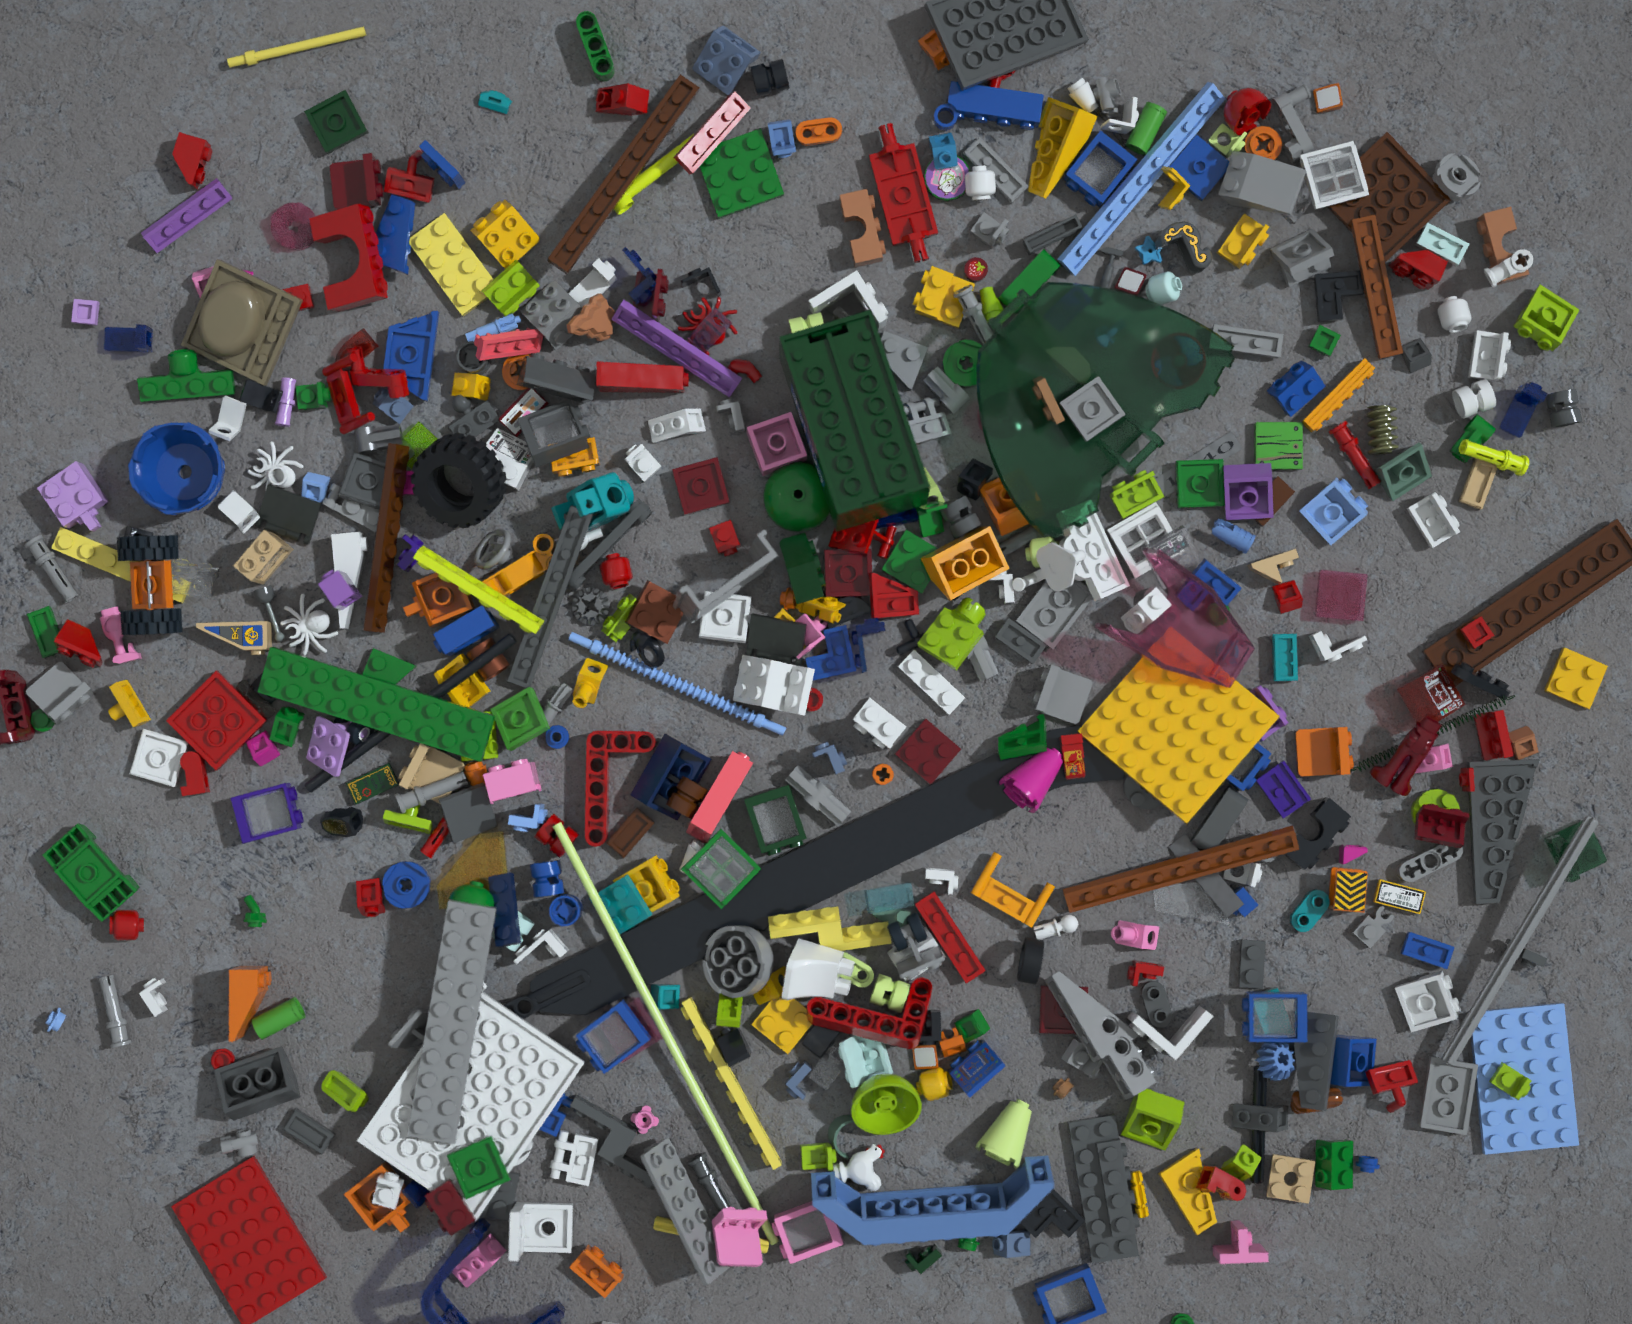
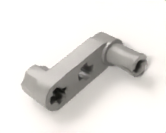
(1283, 105)

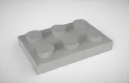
(1054, 612)
(1448, 1096)

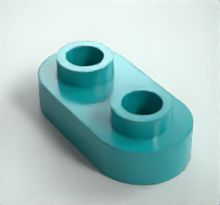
(1310, 910)

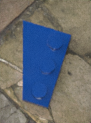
(395, 233)

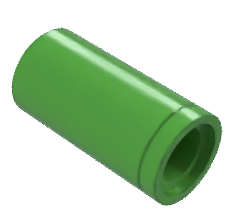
(1146, 128)
(278, 1018)

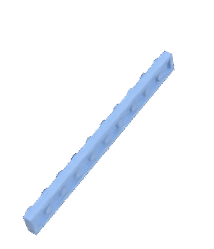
(1141, 178)

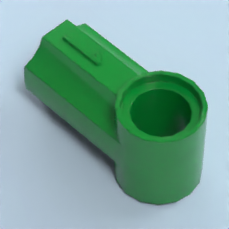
(1476, 431)

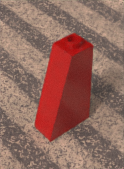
(640, 378)

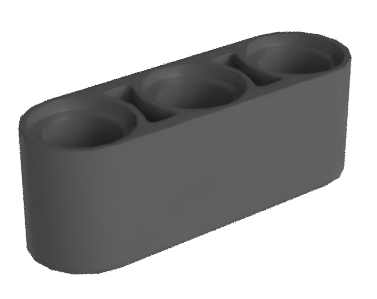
(1219, 819)

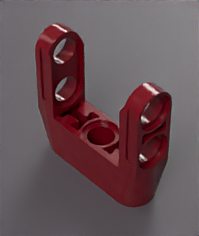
(15, 732)

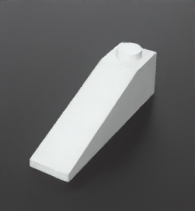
(349, 558)

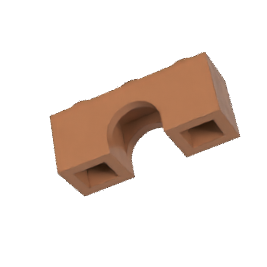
(858, 207)
(1493, 228)

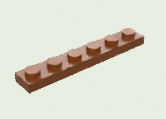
(1376, 286)

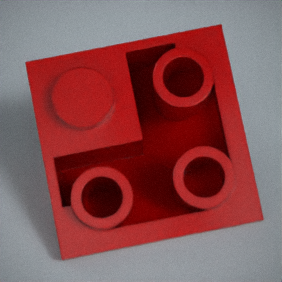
(1419, 266)
(78, 641)

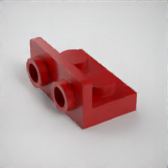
(1493, 735)

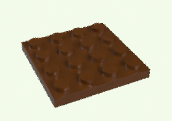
(1398, 195)

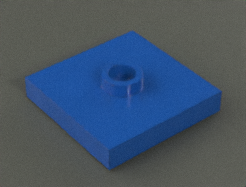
(1200, 167)

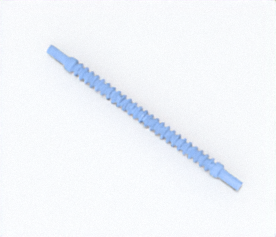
(597, 648)

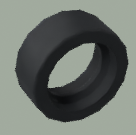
(1030, 960)

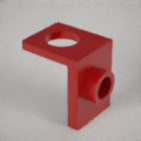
(1466, 779)

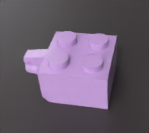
(74, 496)

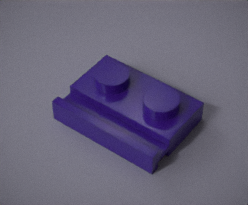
(1282, 789)

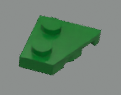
(387, 667)
(1024, 740)

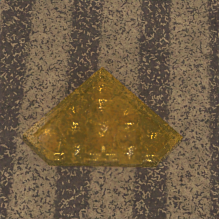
(481, 860)

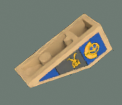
(249, 636)

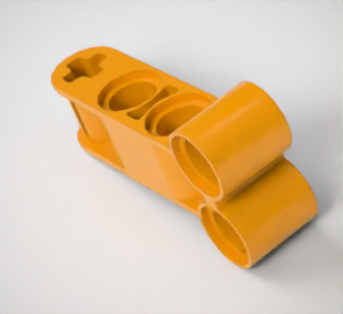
(524, 569)

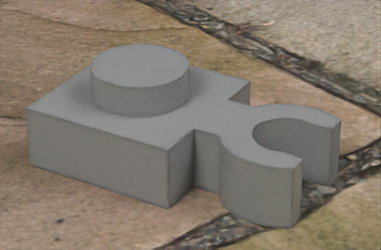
(1370, 929)

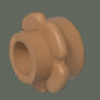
(1062, 1088)

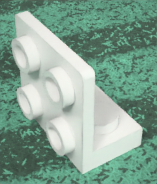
(878, 723)

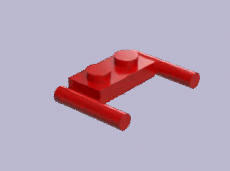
(343, 395)

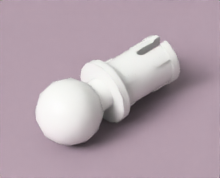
(1067, 924)

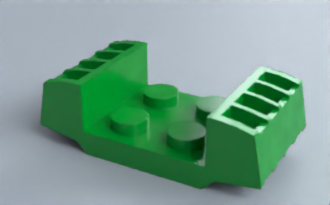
(90, 872)

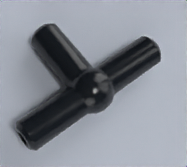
(914, 634)

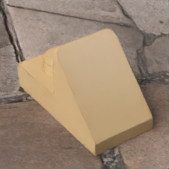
(1268, 567)

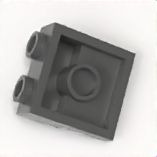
(503, 1200)

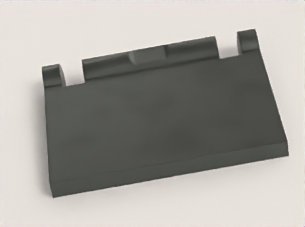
(288, 514)
(776, 638)

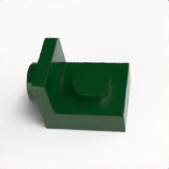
(926, 1258)

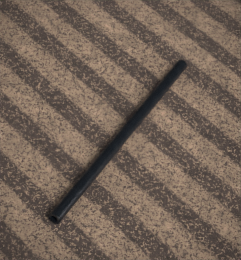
(439, 691)

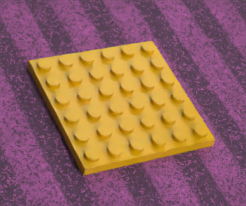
(1177, 733)

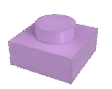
(85, 312)

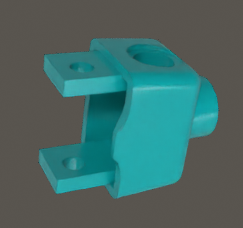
(604, 494)

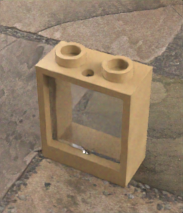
(263, 557)

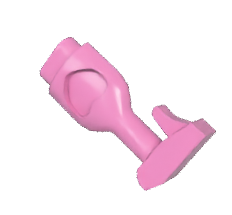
(112, 629)

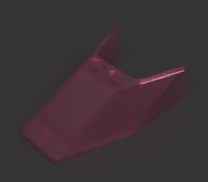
(1194, 634)

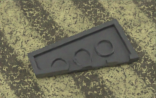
(1315, 1060)

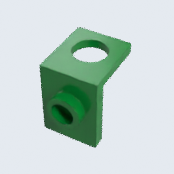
(930, 518)

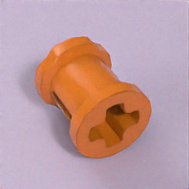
(886, 780)

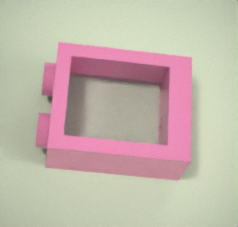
(805, 1232)

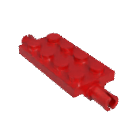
(903, 193)

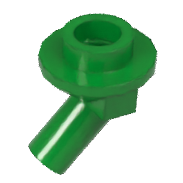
(254, 917)

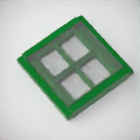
(721, 868)

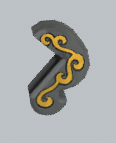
(1188, 242)

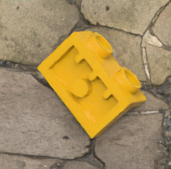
(1242, 241)

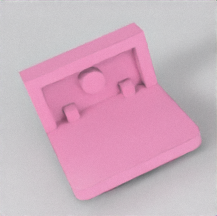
(738, 1236)

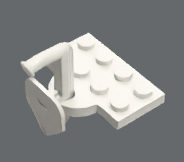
(1079, 556)

